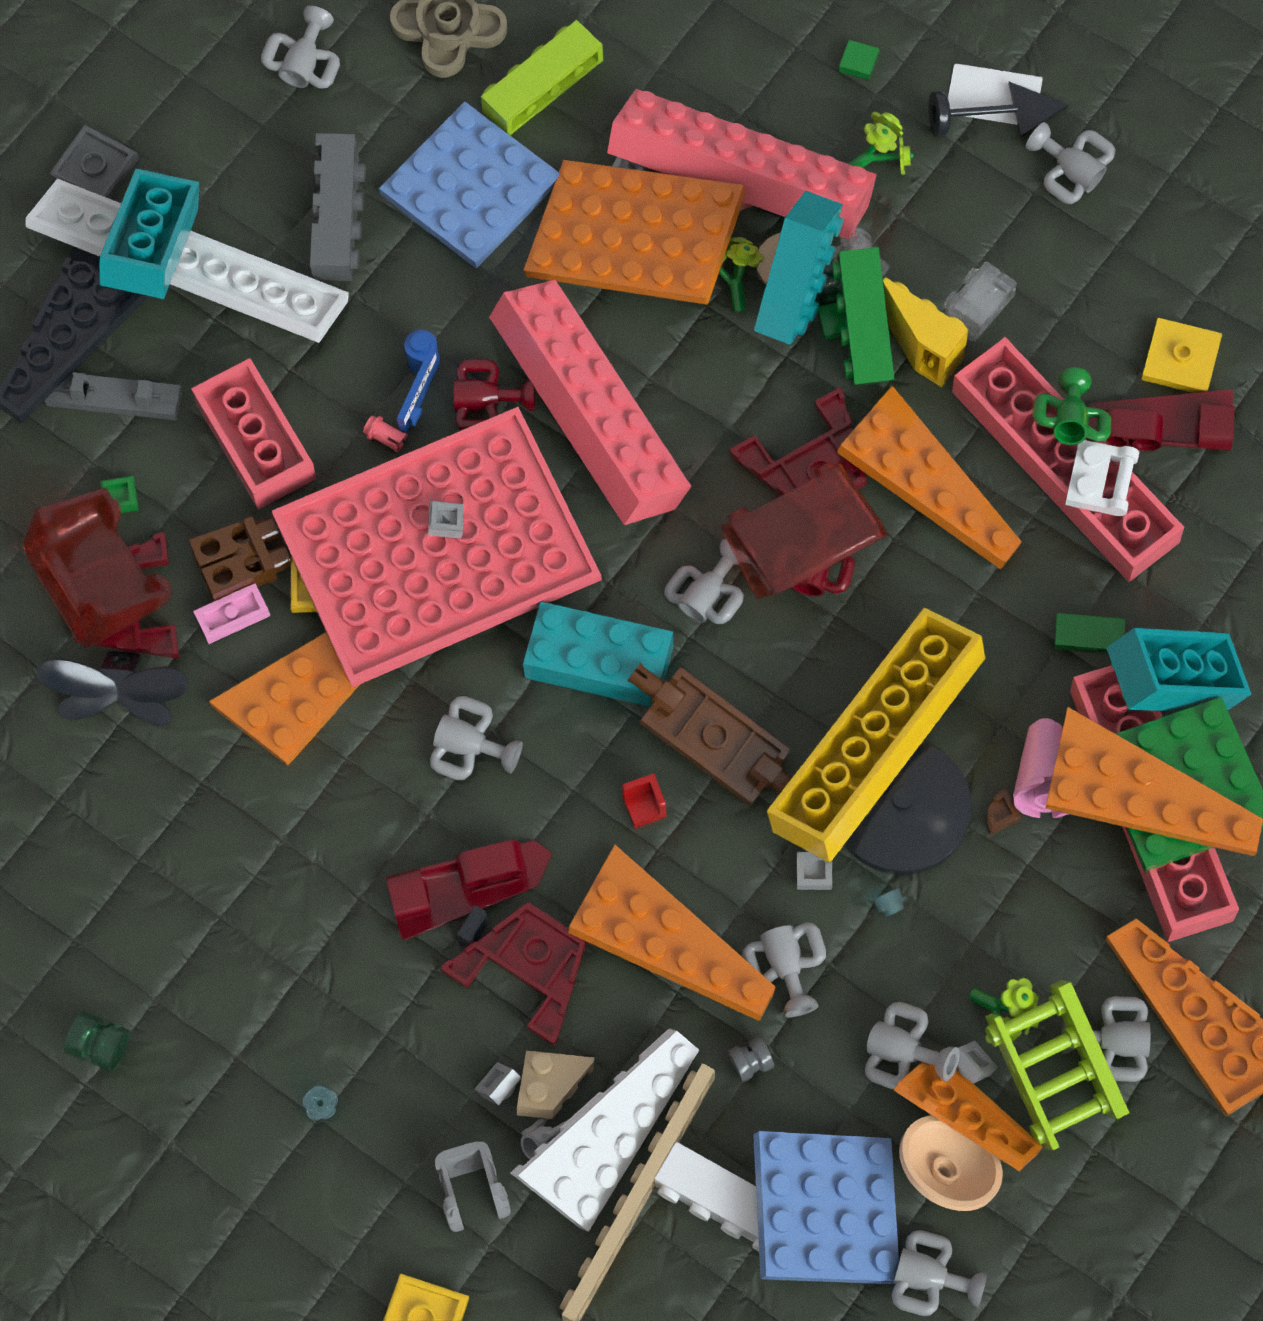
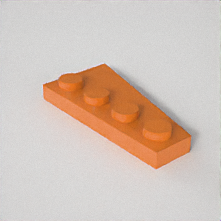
(969, 1113)

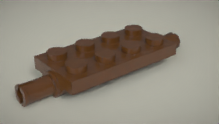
(712, 734)

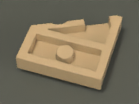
(549, 1081)

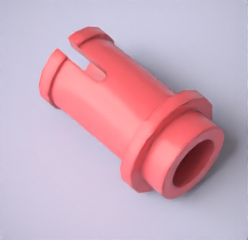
(384, 433)

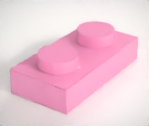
(231, 613)

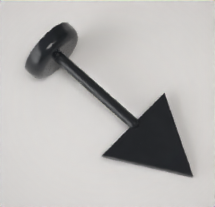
(1029, 107)

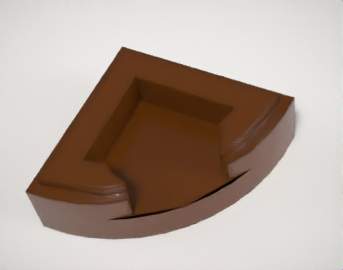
(1002, 812)

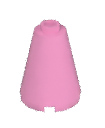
(1037, 768)

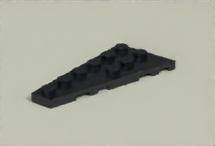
(65, 332)

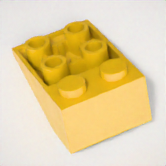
(926, 335)

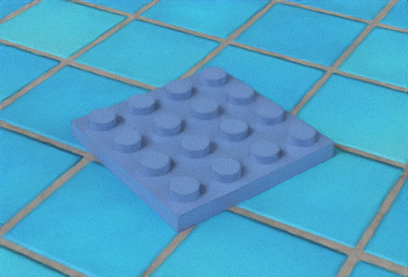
(470, 184)
(825, 1208)

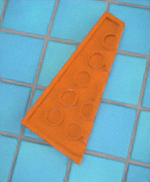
(912, 463)
(288, 699)
(1125, 786)
(651, 928)
(1203, 1017)

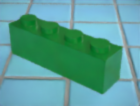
(864, 316)

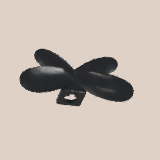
(95, 690)

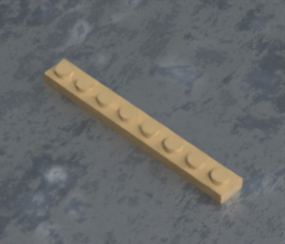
(630, 1206)

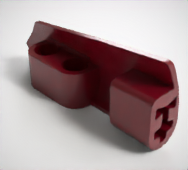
(1180, 420)
(476, 877)

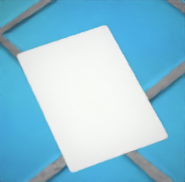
(987, 87)

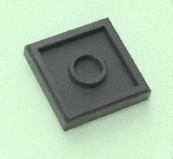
(95, 163)

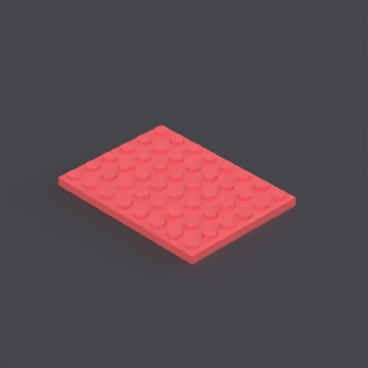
(404, 594)

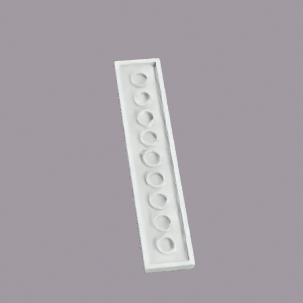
(204, 266)

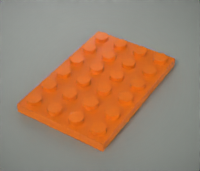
(635, 231)

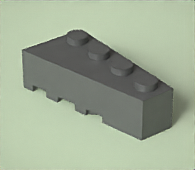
(336, 207)

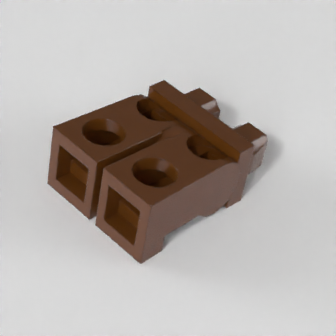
(238, 556)

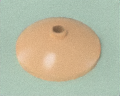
(949, 1166)

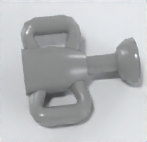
(302, 54)
(1073, 162)
(706, 590)
(468, 740)
(786, 961)
(1124, 1037)
(901, 1047)
(930, 1275)

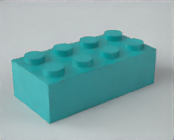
(149, 233)
(799, 267)
(594, 652)
(1177, 669)

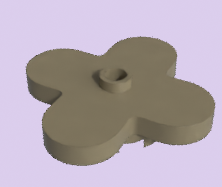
(448, 30)

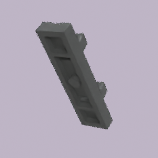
(117, 396)

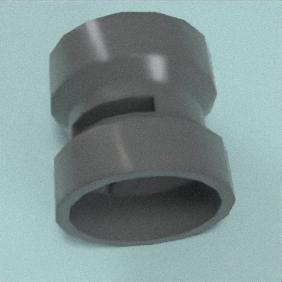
(750, 1058)

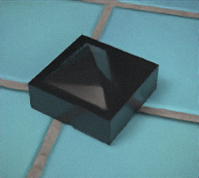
(472, 927)

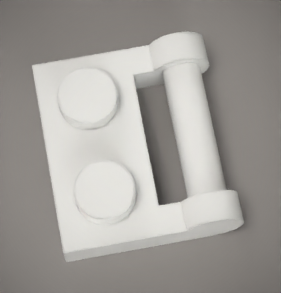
(1090, 476)

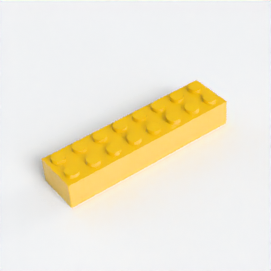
(876, 735)

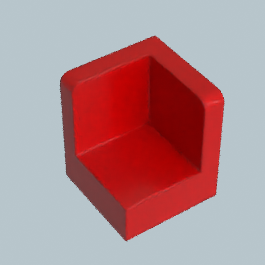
(644, 801)

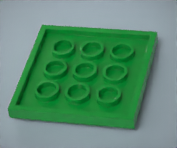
(1209, 750)

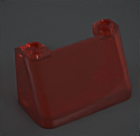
(802, 531)
(90, 567)

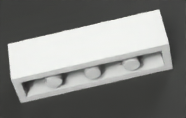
(710, 1192)

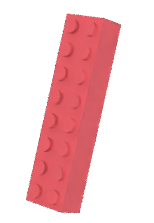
(704, 147)
(1001, 395)
(589, 402)
(1185, 893)

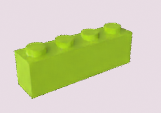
(542, 77)

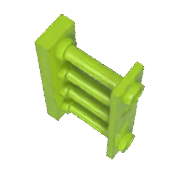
(1092, 1067)

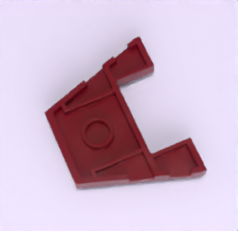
(799, 464)
(151, 641)
(535, 952)

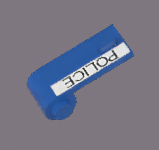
(424, 362)

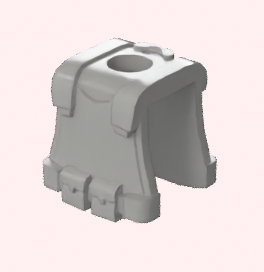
(474, 1157)

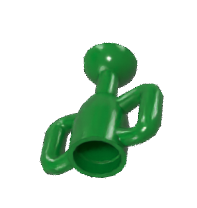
(1072, 414)

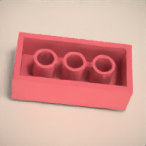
(254, 433)

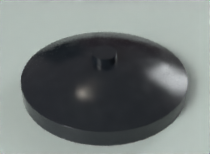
(916, 818)

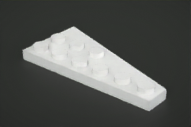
(601, 1139)

